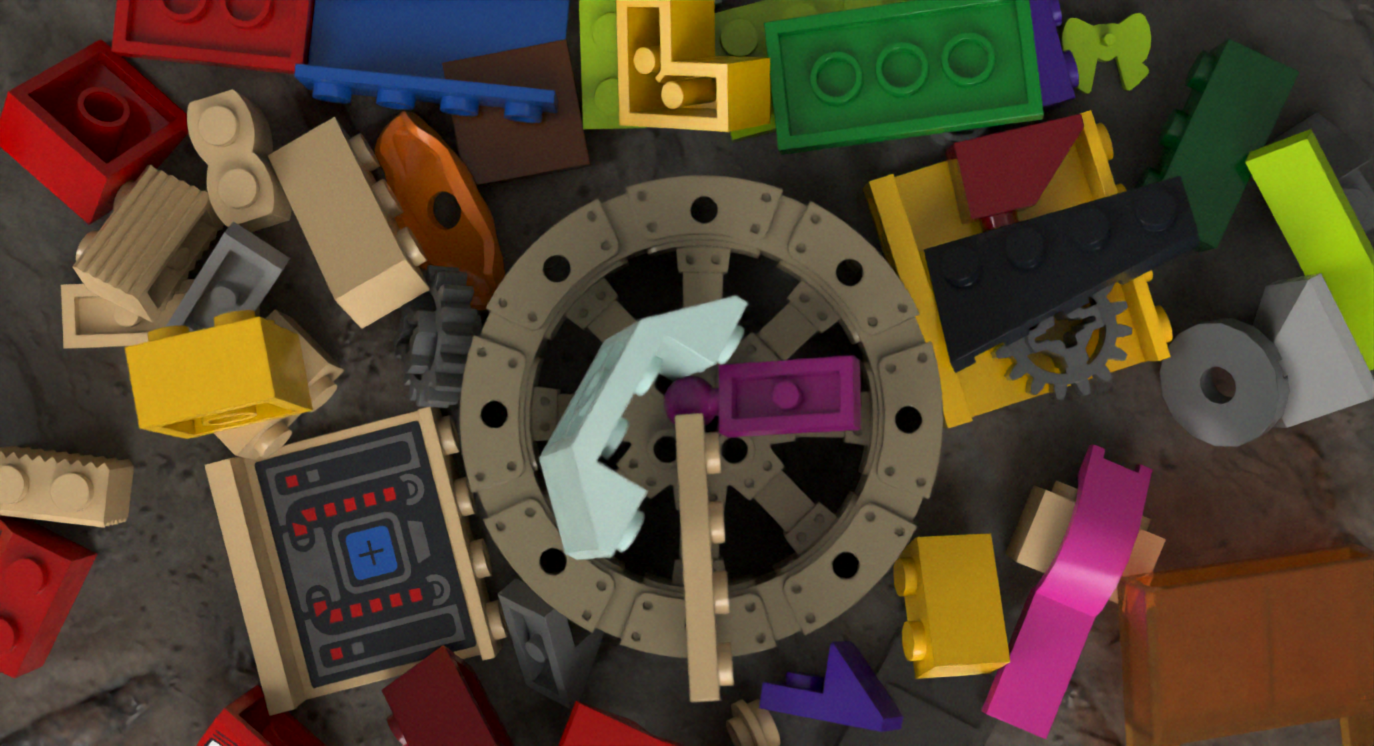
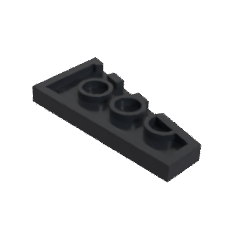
(1025, 272)

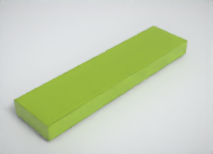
(1320, 227)

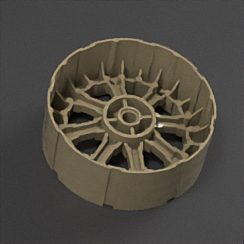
(807, 245)

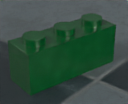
(1225, 118)

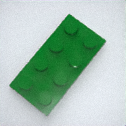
(901, 72)

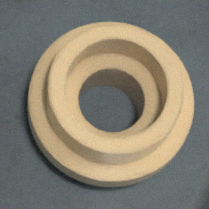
(752, 725)

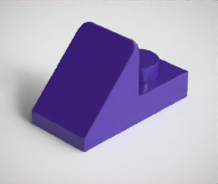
(849, 695)

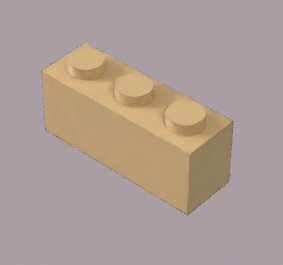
(350, 222)

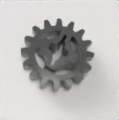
(437, 337)
(1072, 357)

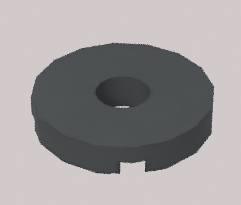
(1254, 366)

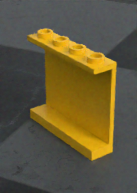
(922, 212)

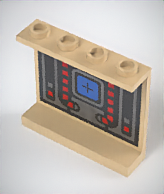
(355, 556)

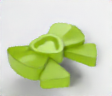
(1126, 42)

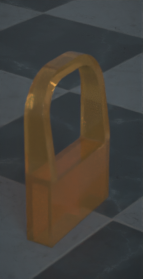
(1249, 647)

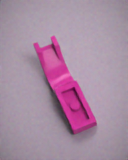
(1070, 594)

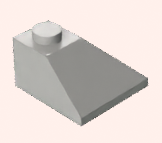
(1315, 349)

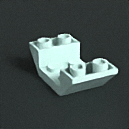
(590, 501)

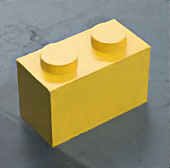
(951, 606)

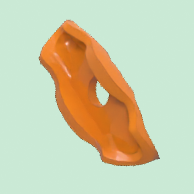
(419, 169)

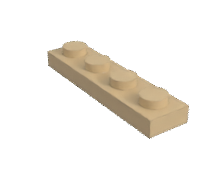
(700, 528)

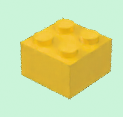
(217, 376)

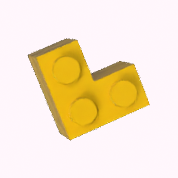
(673, 75)

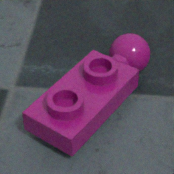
(774, 397)

